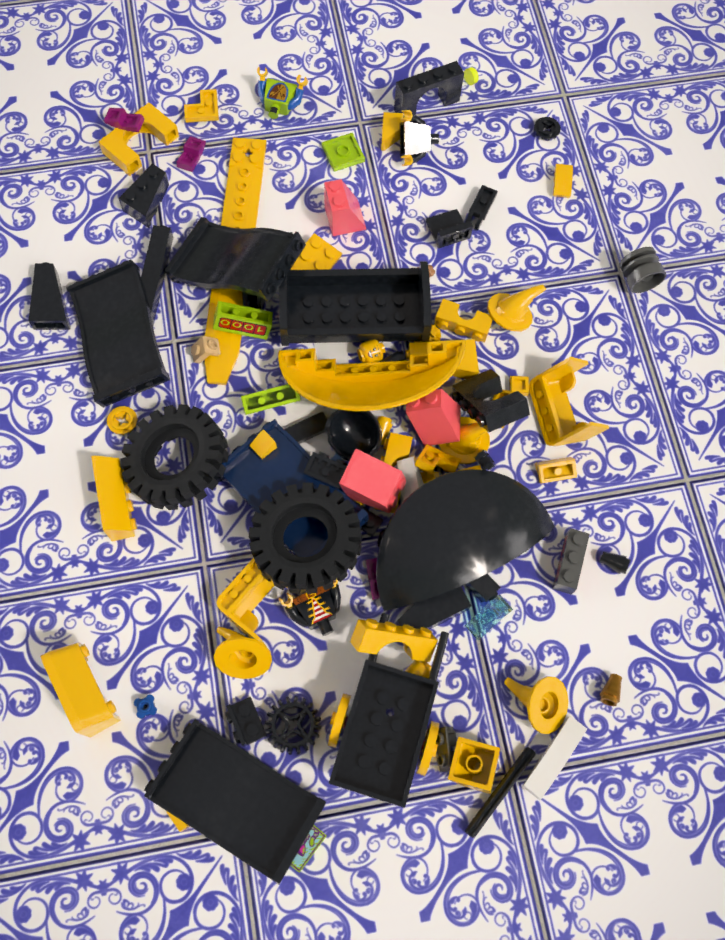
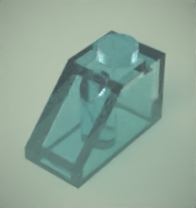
(488, 617)

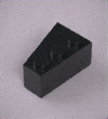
(145, 195)

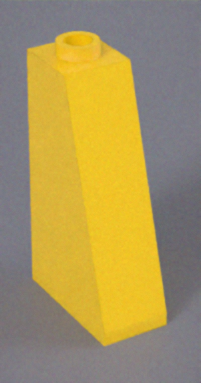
(468, 365)

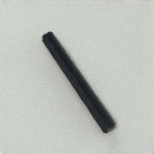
(500, 792)

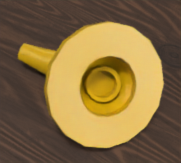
(513, 310)
(472, 441)
(241, 655)
(544, 702)

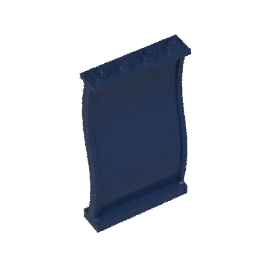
(259, 478)

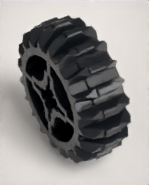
(279, 712)

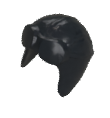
(353, 431)

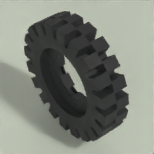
(179, 488)
(313, 571)

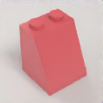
(342, 209)
(435, 418)
(372, 482)

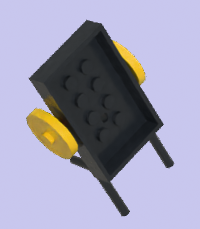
(383, 750)

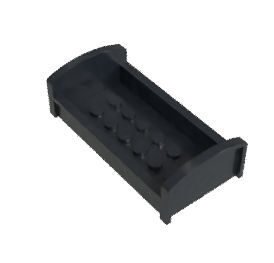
(355, 305)

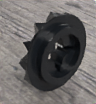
(547, 122)

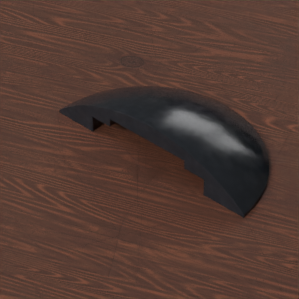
(455, 534)

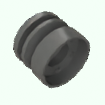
(642, 269)

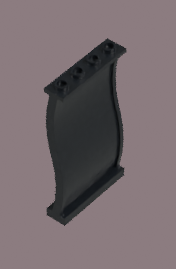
(235, 258)
(117, 334)
(235, 800)

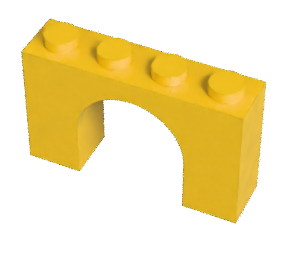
(115, 143)

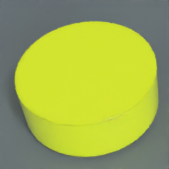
(471, 75)

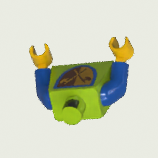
(279, 96)

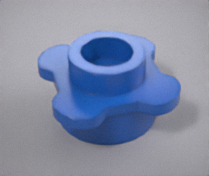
(150, 710)

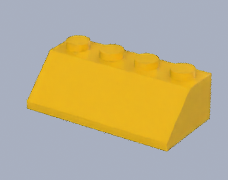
(113, 498)

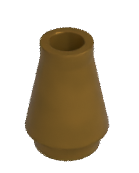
(611, 692)

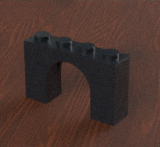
(446, 77)
(493, 413)

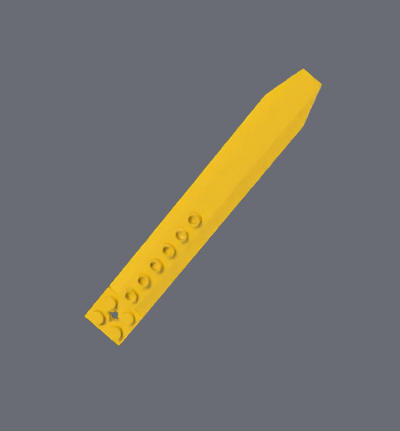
(239, 212)

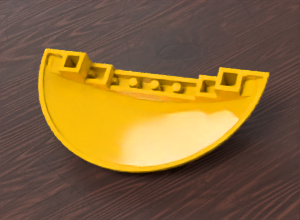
(370, 384)

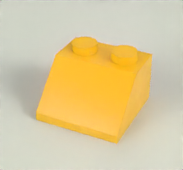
(474, 765)

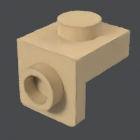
(204, 347)

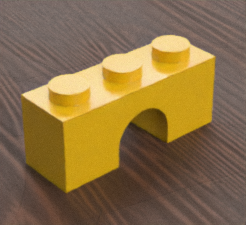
(475, 328)

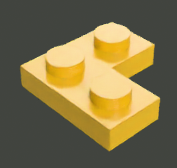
(206, 110)
(433, 457)

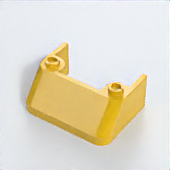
(553, 406)
(243, 596)
(78, 690)

